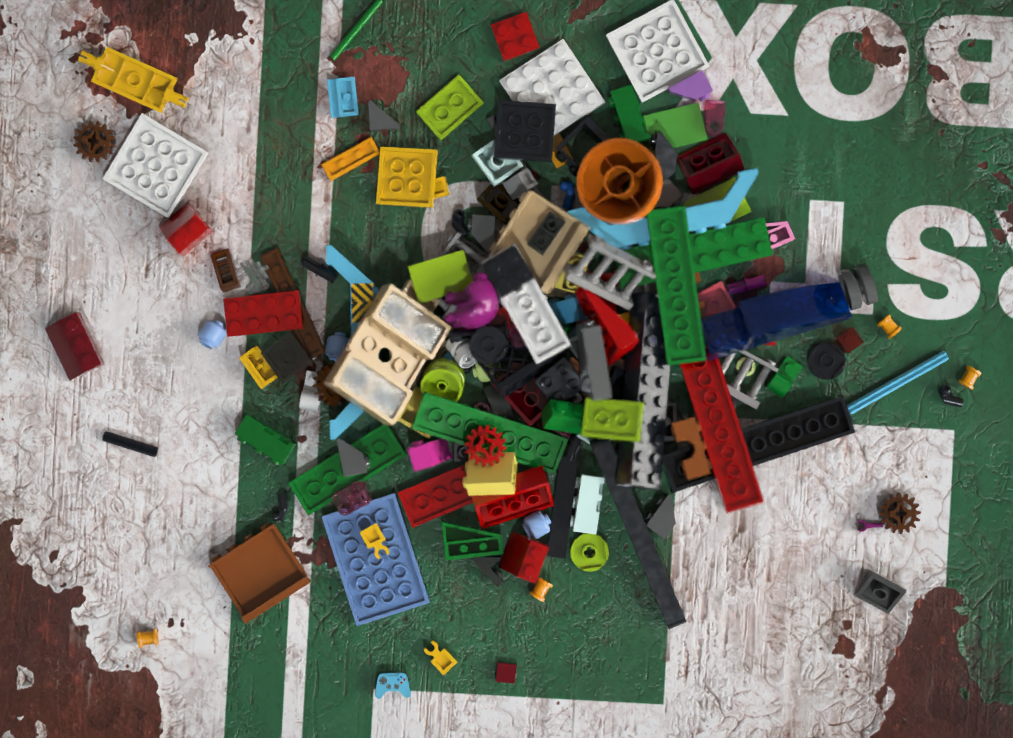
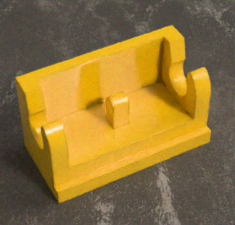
(258, 367)

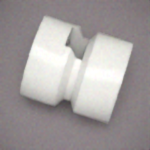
(461, 352)

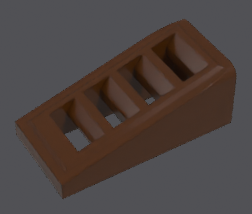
(231, 285)

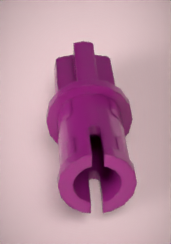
(746, 285)

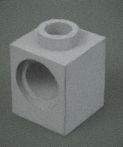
(520, 183)

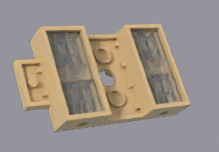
(412, 337)

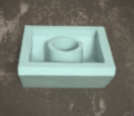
(495, 169)

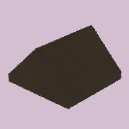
(498, 202)

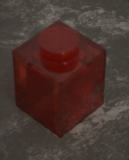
(848, 340)

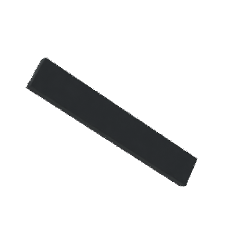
(562, 506)

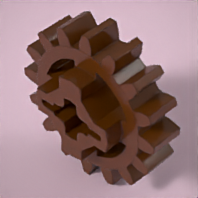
(96, 132)
(325, 392)
(900, 522)

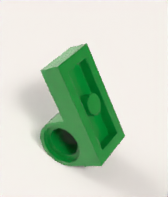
(782, 380)

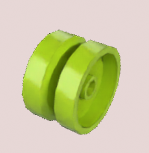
(444, 379)

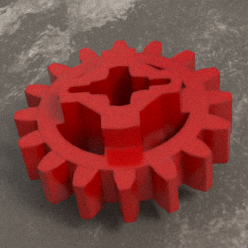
(482, 438)

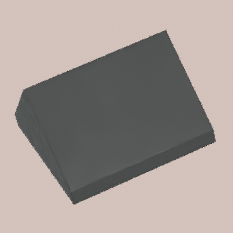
(880, 592)

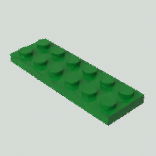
(321, 482)

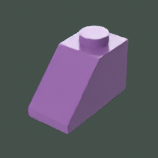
(692, 88)

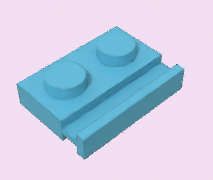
(342, 97)

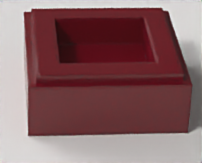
(506, 672)

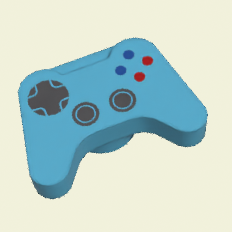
(392, 682)

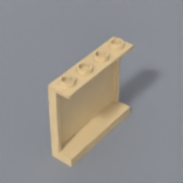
(522, 226)

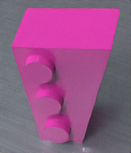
(429, 453)

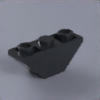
(664, 154)

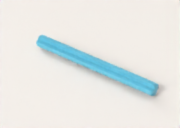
(897, 382)

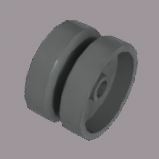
(858, 286)

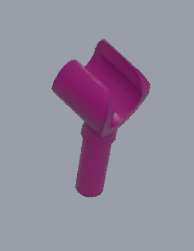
(869, 525)

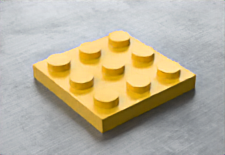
(406, 177)

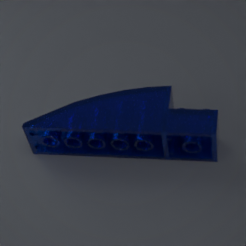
(773, 318)

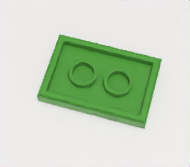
(678, 125)

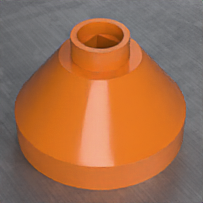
(607, 171)

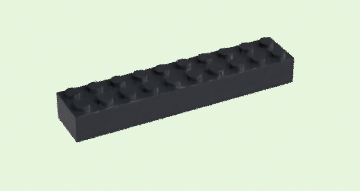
(648, 383)
(774, 438)

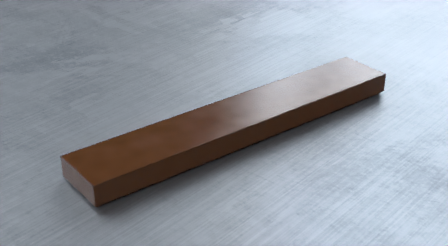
(283, 283)

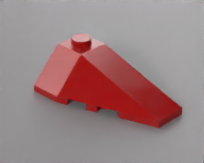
(616, 333)

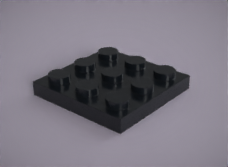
(525, 131)

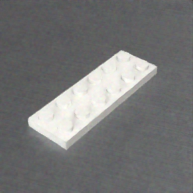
(535, 320)

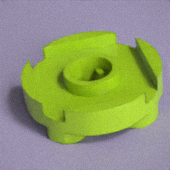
(598, 558)

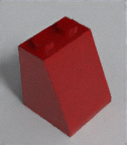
(185, 229)
(524, 557)

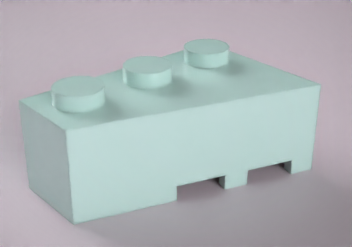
(587, 503)

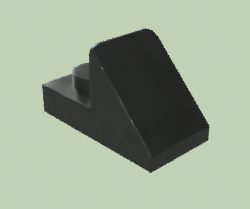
(485, 564)

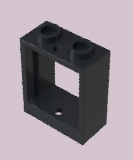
(592, 129)

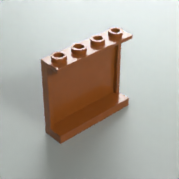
(259, 572)

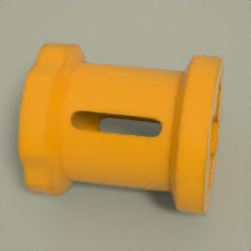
(889, 326)
(969, 377)
(540, 589)
(147, 637)

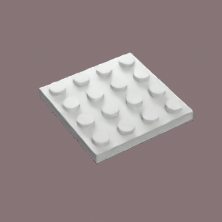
(657, 50)
(555, 79)
(155, 165)

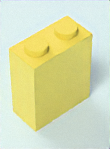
(493, 480)

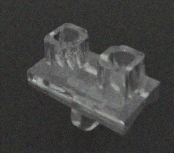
(256, 275)

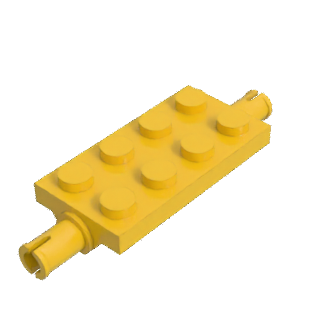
(133, 79)

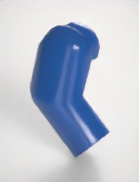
(570, 194)

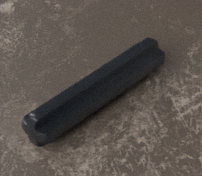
(130, 444)

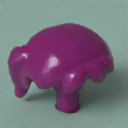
(475, 304)

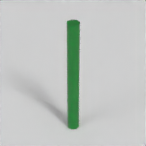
(356, 28)

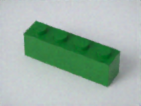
(563, 416)

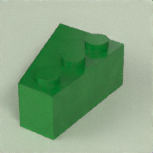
(628, 114)
(265, 440)
(469, 542)

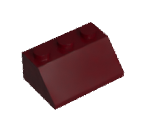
(709, 163)
(74, 346)
(527, 400)

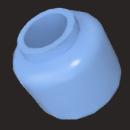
(212, 334)
(335, 345)
(536, 524)

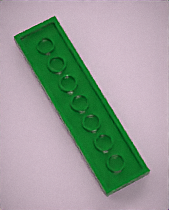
(713, 248)
(676, 285)
(456, 421)

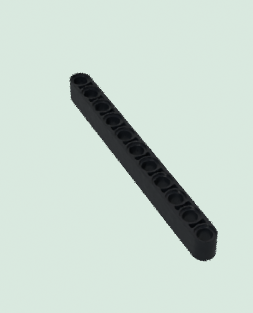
(638, 534)

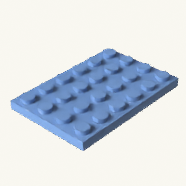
(372, 584)

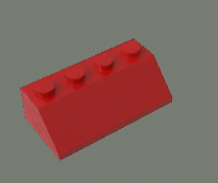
(530, 495)

